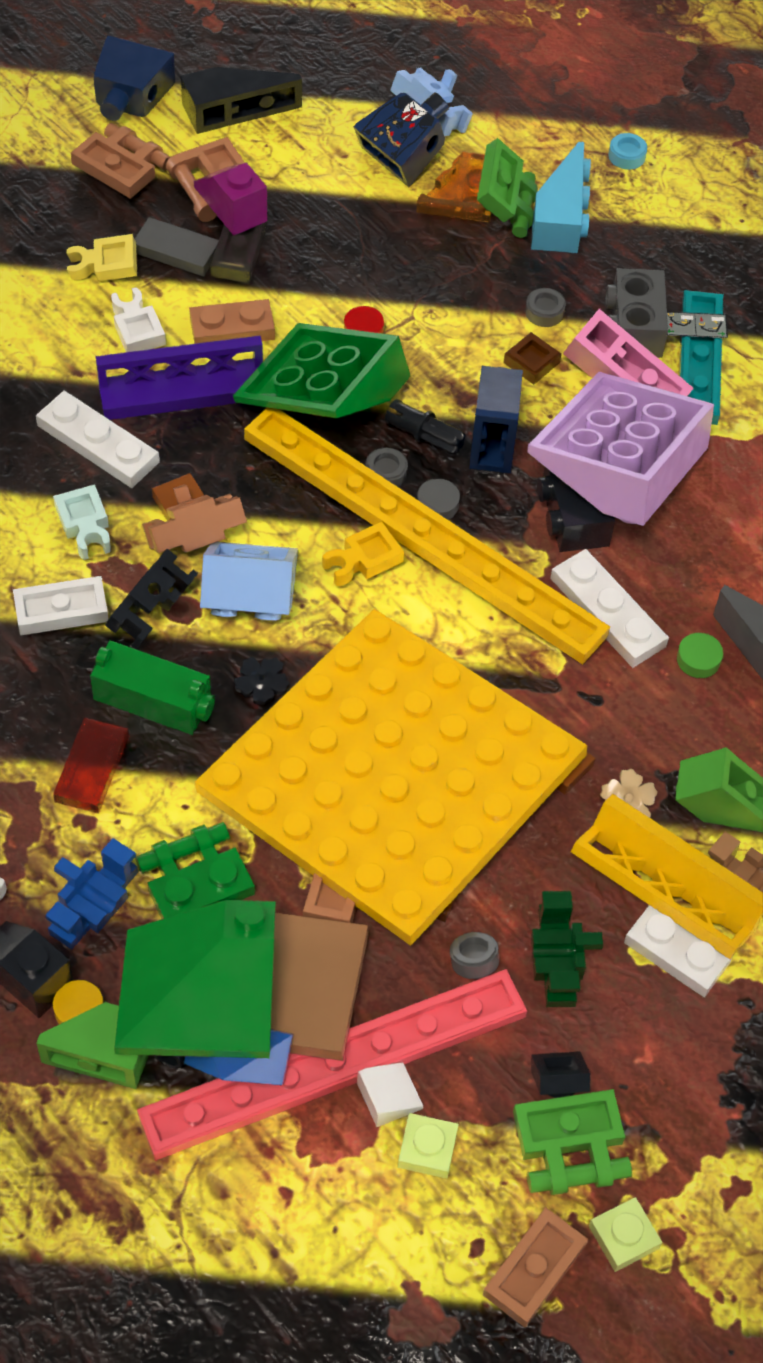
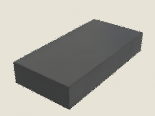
(176, 246)

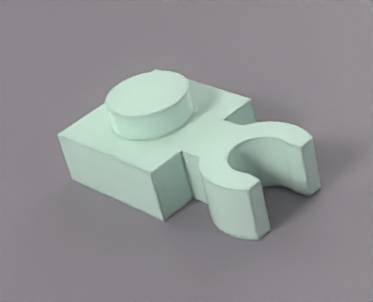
(83, 517)

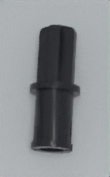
(425, 427)

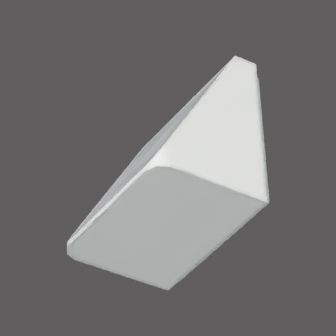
(388, 1092)

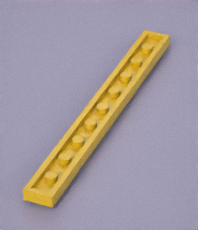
(428, 534)

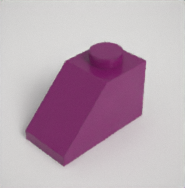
(235, 197)

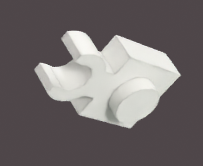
(136, 325)

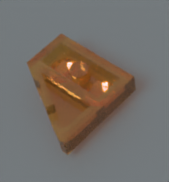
(457, 191)

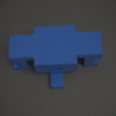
(90, 894)

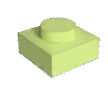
(428, 1145)
(625, 1234)

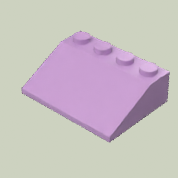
(624, 444)

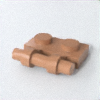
(114, 164)

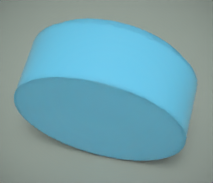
(627, 151)

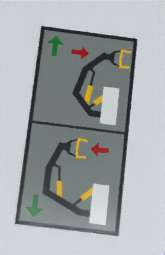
(697, 324)

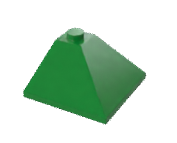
(327, 372)
(200, 983)

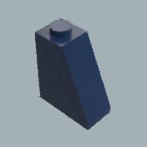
(496, 419)

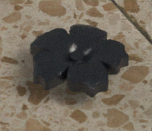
(261, 680)

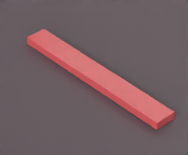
(389, 1039)

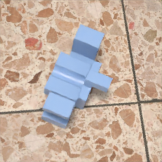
(422, 85)

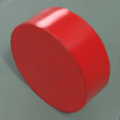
(364, 319)

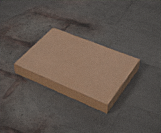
(316, 982)

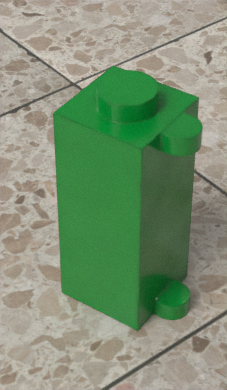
(151, 687)

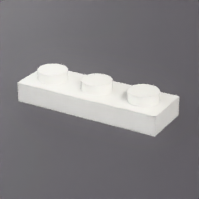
(97, 439)
(596, 591)

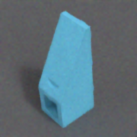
(559, 205)

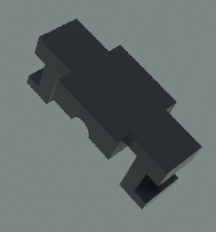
(160, 576)

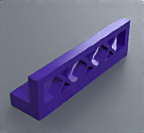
(180, 384)

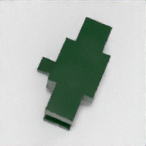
(560, 950)

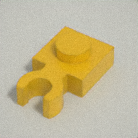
(366, 551)

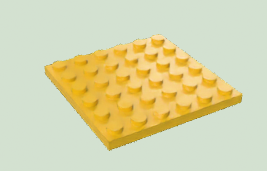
(391, 773)

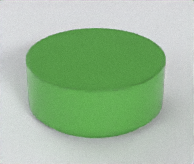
(699, 655)

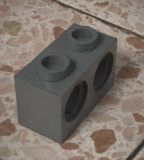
(640, 306)

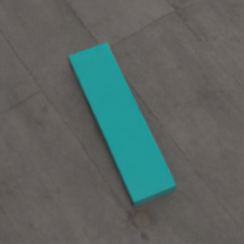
(702, 356)

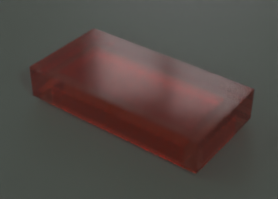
(91, 765)

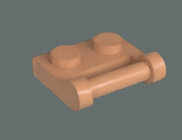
(209, 159)

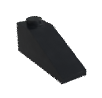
(233, 96)

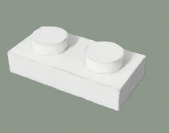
(60, 605)
(676, 951)

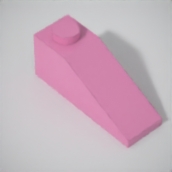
(612, 350)

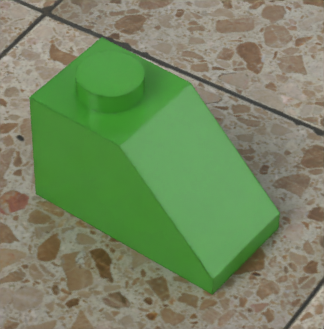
(721, 790)
(87, 1047)

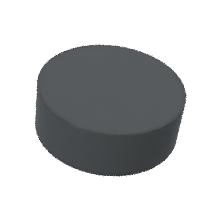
(545, 307)
(389, 464)
(440, 496)
(474, 955)

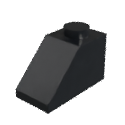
(31, 967)

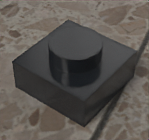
(560, 1073)

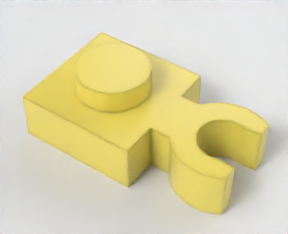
(109, 259)

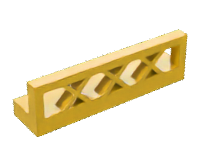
(675, 871)

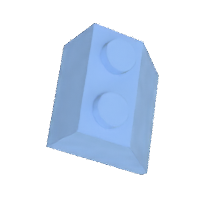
(248, 579)

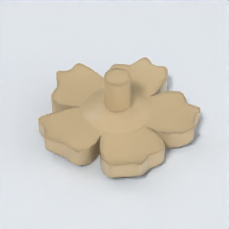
(631, 790)

